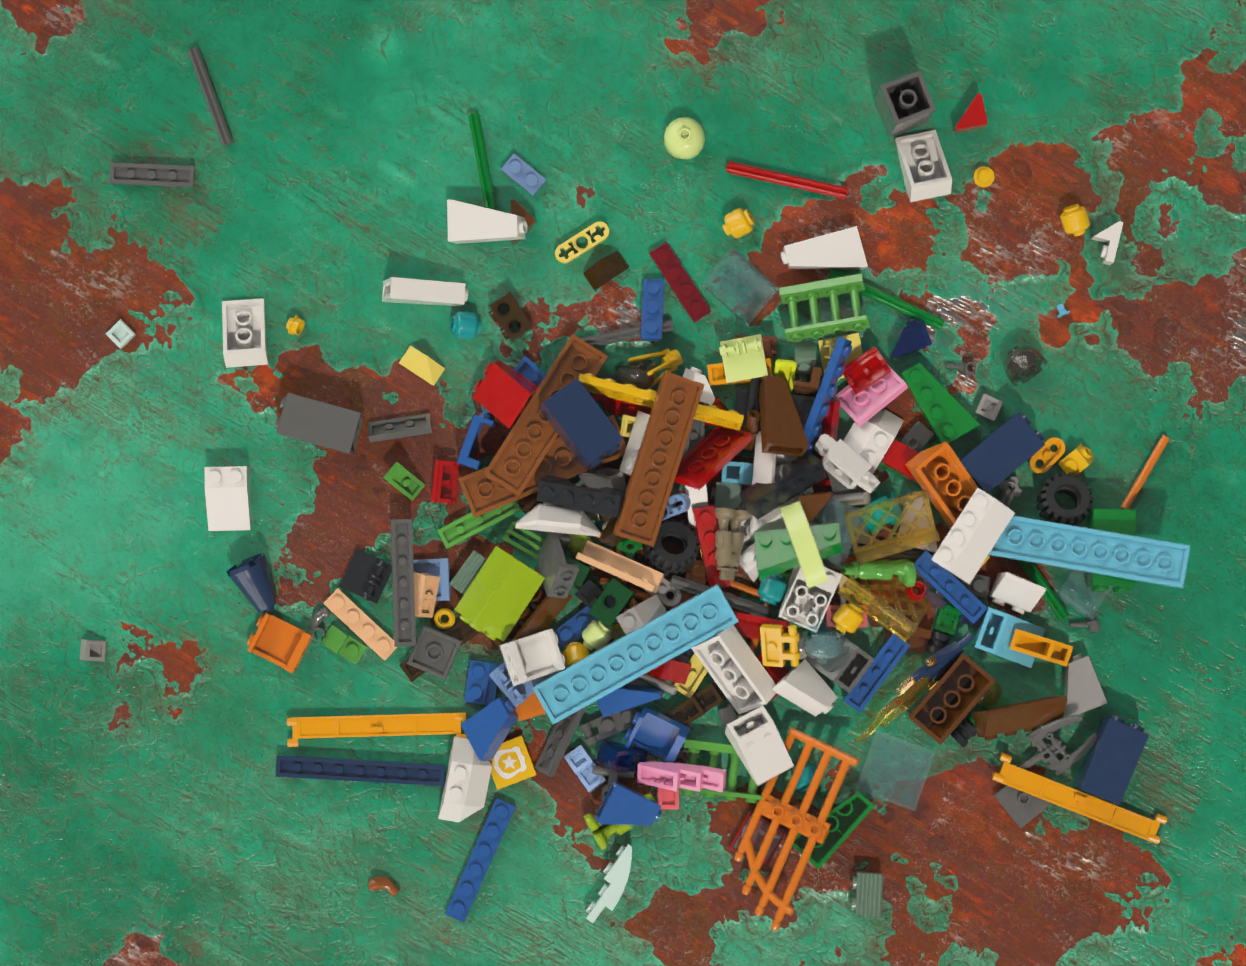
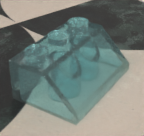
(740, 286)

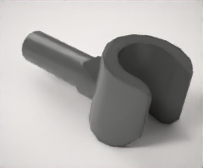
(963, 367)
(1093, 625)

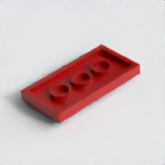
(711, 456)

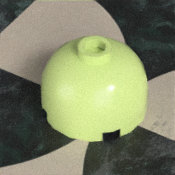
(684, 138)

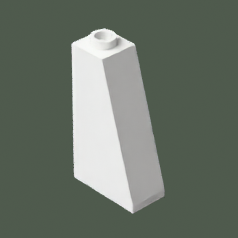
(479, 224)
(831, 251)
(424, 292)

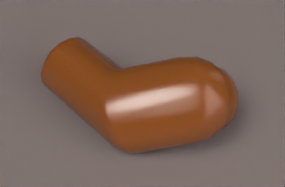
(383, 882)

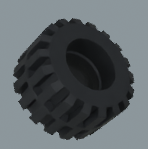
(1073, 487)
(683, 537)

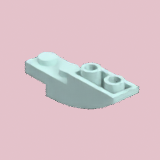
(617, 876)

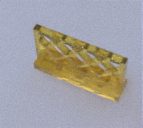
(892, 544)
(879, 608)

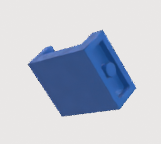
(471, 439)
(657, 734)

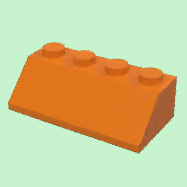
(944, 480)

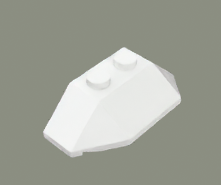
(874, 437)
(558, 519)
(464, 783)

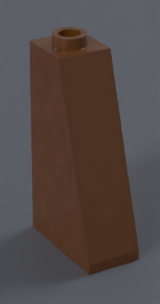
(779, 419)

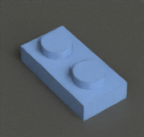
(523, 174)

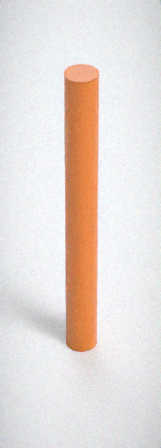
(1145, 472)

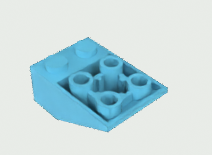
(997, 632)

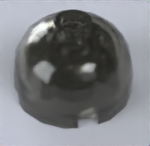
(1023, 364)
(635, 373)

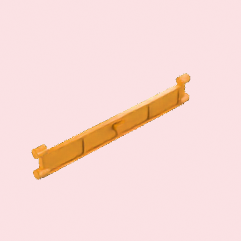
(375, 726)
(1078, 801)

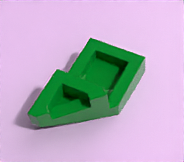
(947, 620)

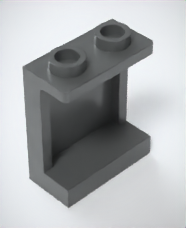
(553, 566)

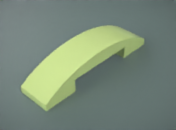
(804, 544)

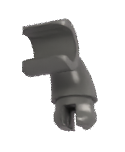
(318, 617)

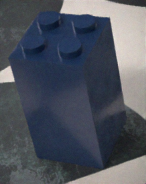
(581, 424)
(1002, 452)
(1112, 759)

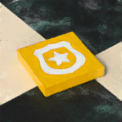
(511, 763)

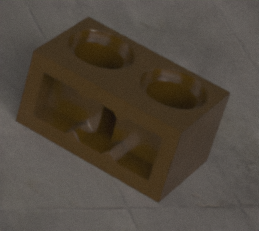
(514, 315)

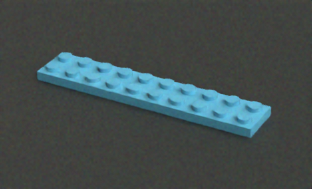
(1093, 551)
(635, 654)

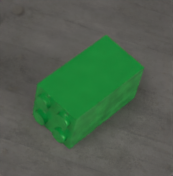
(1114, 521)

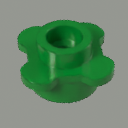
(623, 546)

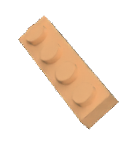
(361, 624)

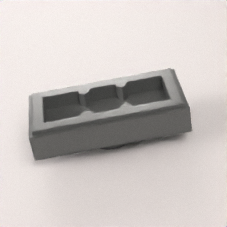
(917, 437)

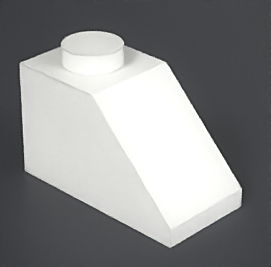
(695, 374)

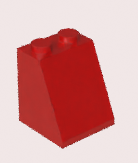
(504, 392)

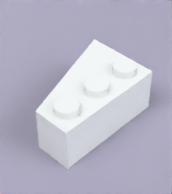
(634, 443)

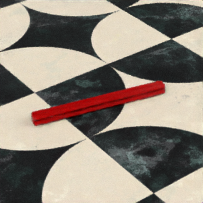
(787, 180)

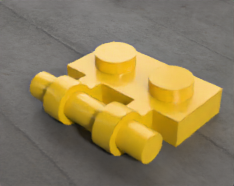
(773, 645)

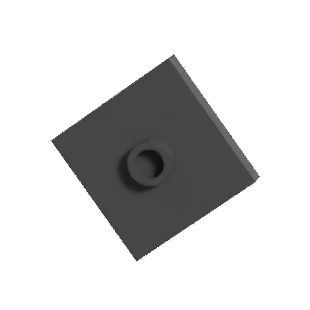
(434, 652)
(1020, 805)

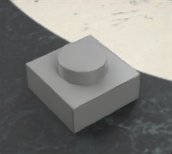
(988, 407)

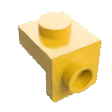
(1076, 460)

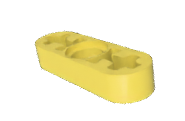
(598, 239)

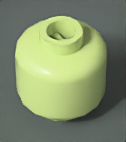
(597, 635)

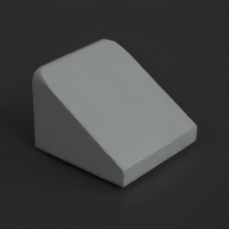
(93, 650)

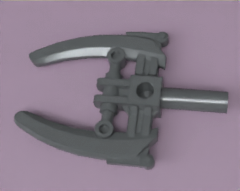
(1048, 751)

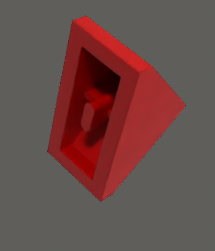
(974, 116)
(672, 670)

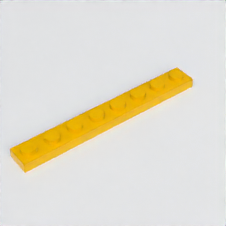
(632, 394)

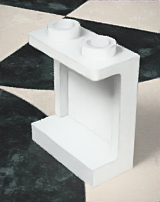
(533, 656)

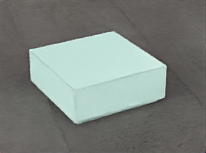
(120, 334)

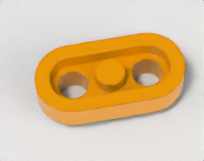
(1047, 456)

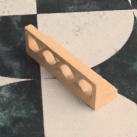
(621, 566)

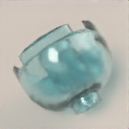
(822, 645)

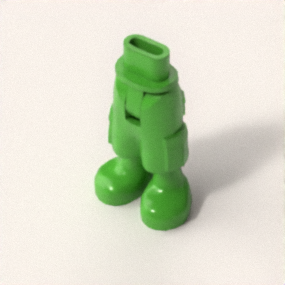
(882, 570)

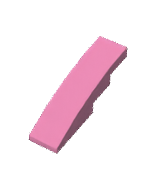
(681, 775)

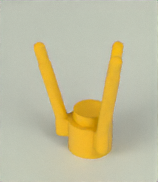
(669, 361)

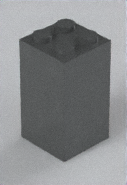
(904, 104)
(319, 423)

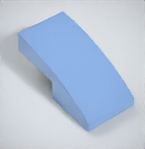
(583, 767)

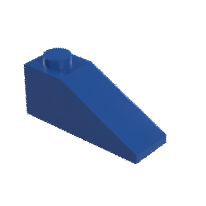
(627, 697)

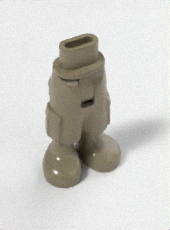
(730, 542)

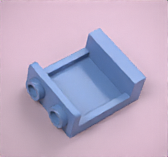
(440, 568)

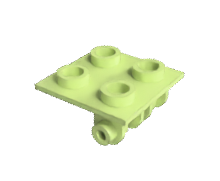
(743, 358)

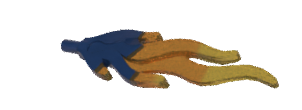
(917, 682)

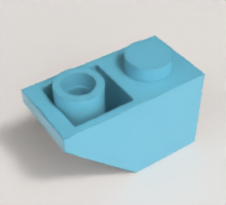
(737, 473)

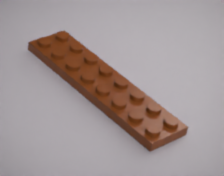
(532, 432)
(658, 458)
(486, 495)

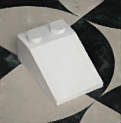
(923, 166)
(244, 333)
(228, 498)
(1015, 592)

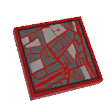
(758, 837)

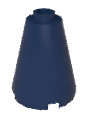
(255, 582)

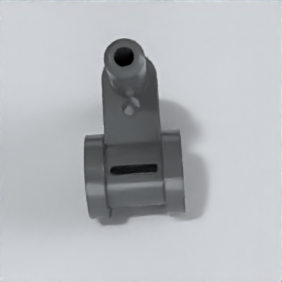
(612, 776)

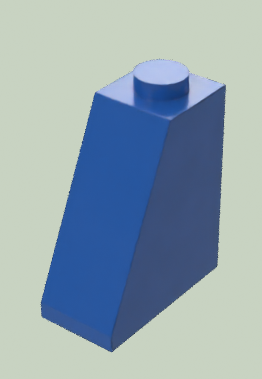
(490, 727)
(627, 807)

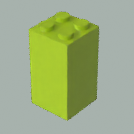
(498, 595)

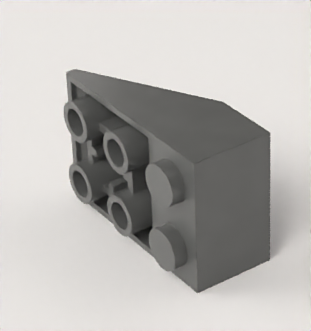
(847, 667)

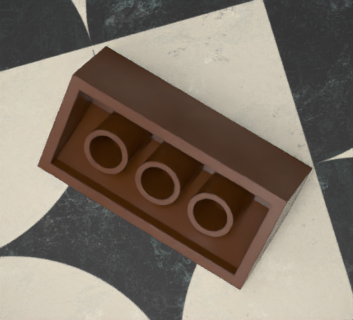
(536, 616)
(951, 699)
(1018, 716)

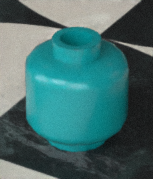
(465, 325)
(772, 589)
(806, 777)

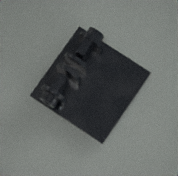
(366, 576)

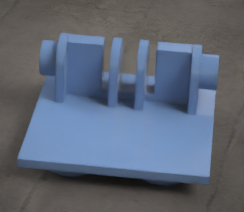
(516, 693)

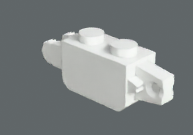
(845, 464)

